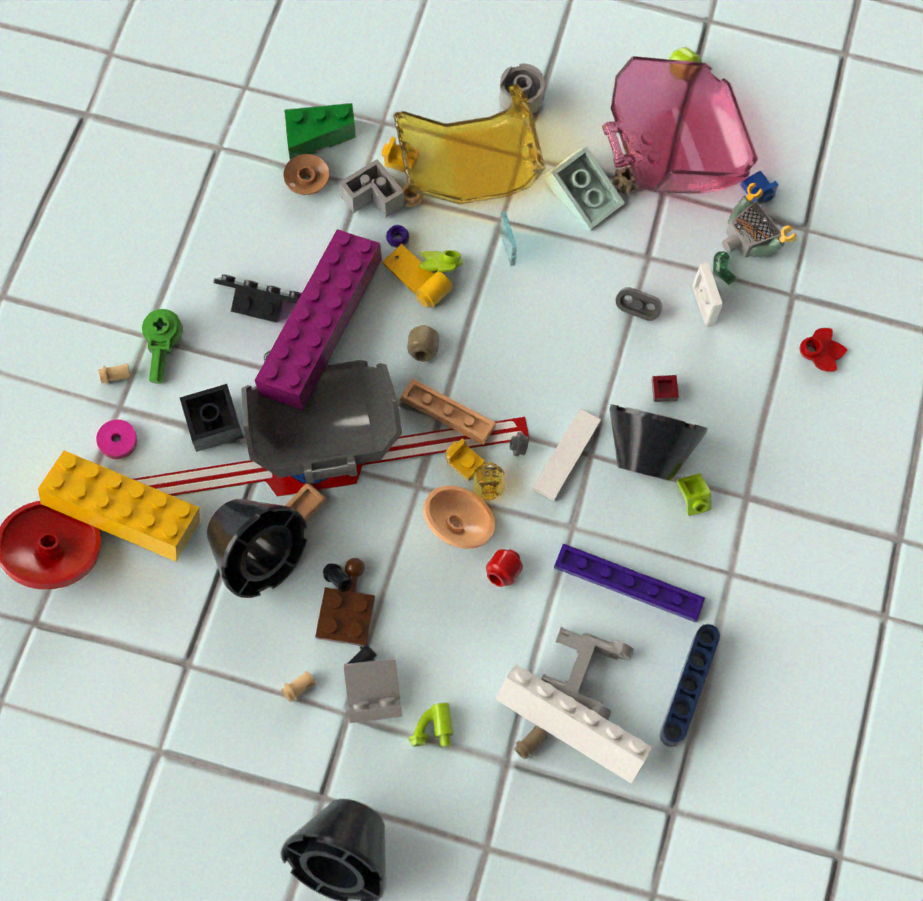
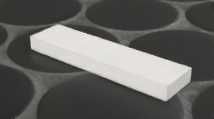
(566, 454)

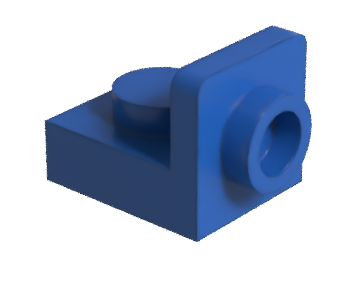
(769, 189)

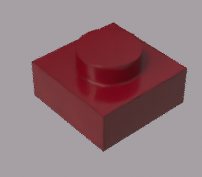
(665, 388)

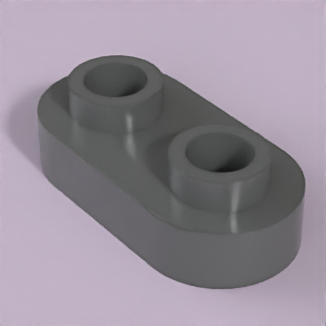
(638, 306)

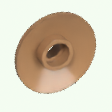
(306, 166)

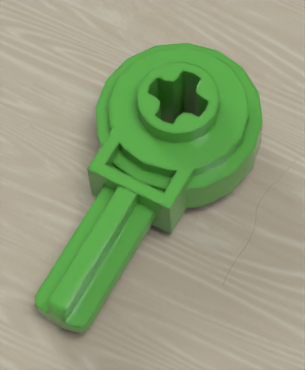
(161, 342)

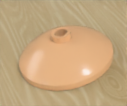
(459, 517)

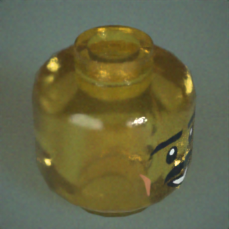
(488, 481)

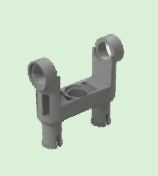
(585, 645)

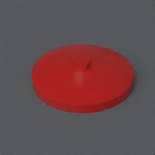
(47, 547)

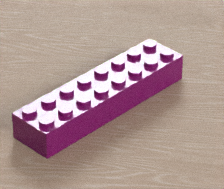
(318, 319)

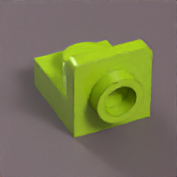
(695, 494)

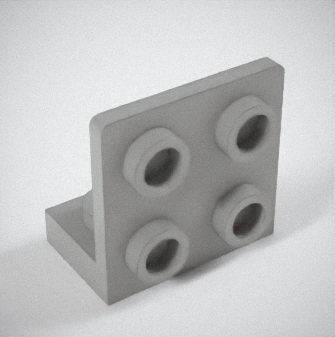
(372, 690)

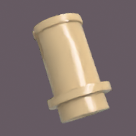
(114, 373)
(298, 686)

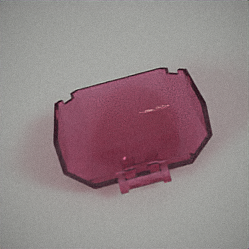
(678, 127)

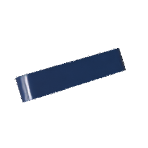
(698, 676)

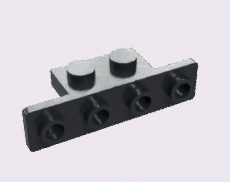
(255, 300)

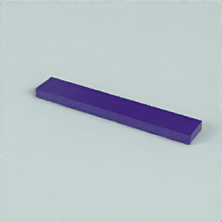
(629, 583)

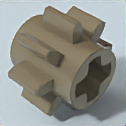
(625, 180)

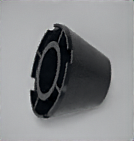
(652, 442)
(255, 544)
(340, 852)

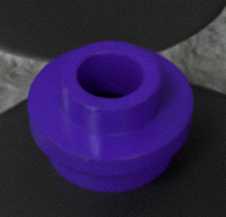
(397, 230)

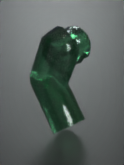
(720, 265)

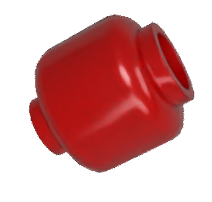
(504, 567)

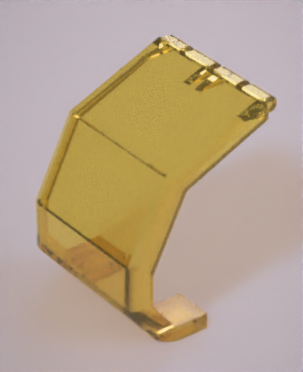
(474, 156)

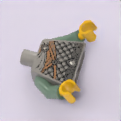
(753, 230)

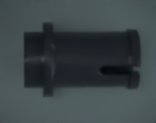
(334, 574)
(364, 655)

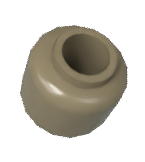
(423, 343)

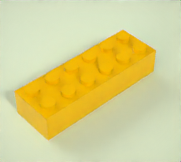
(119, 505)

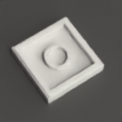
(707, 294)

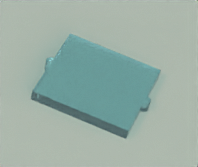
(508, 238)

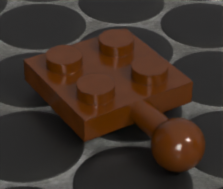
(347, 614)

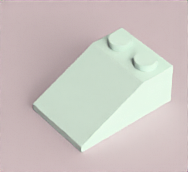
(584, 188)

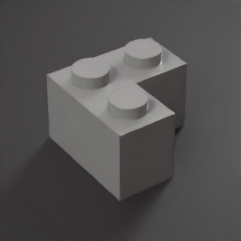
(372, 185)

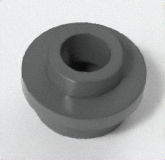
(519, 444)

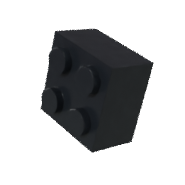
(211, 417)

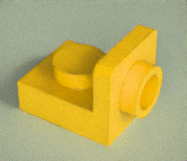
(392, 155)
(463, 459)

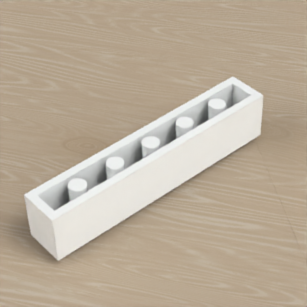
(573, 723)

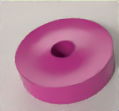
(113, 429)

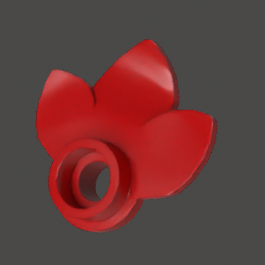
(826, 350)

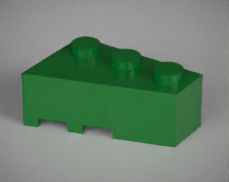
(318, 127)

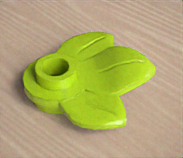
(444, 262)

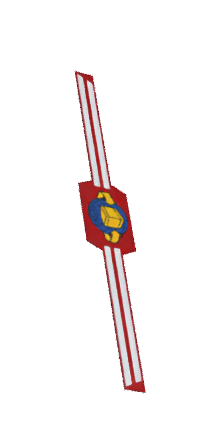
(250, 472)

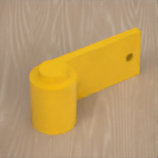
(424, 284)

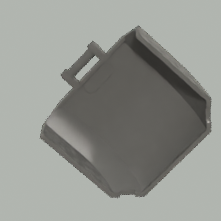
(344, 424)

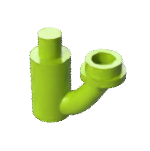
(442, 725)

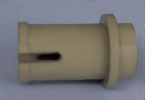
(530, 742)

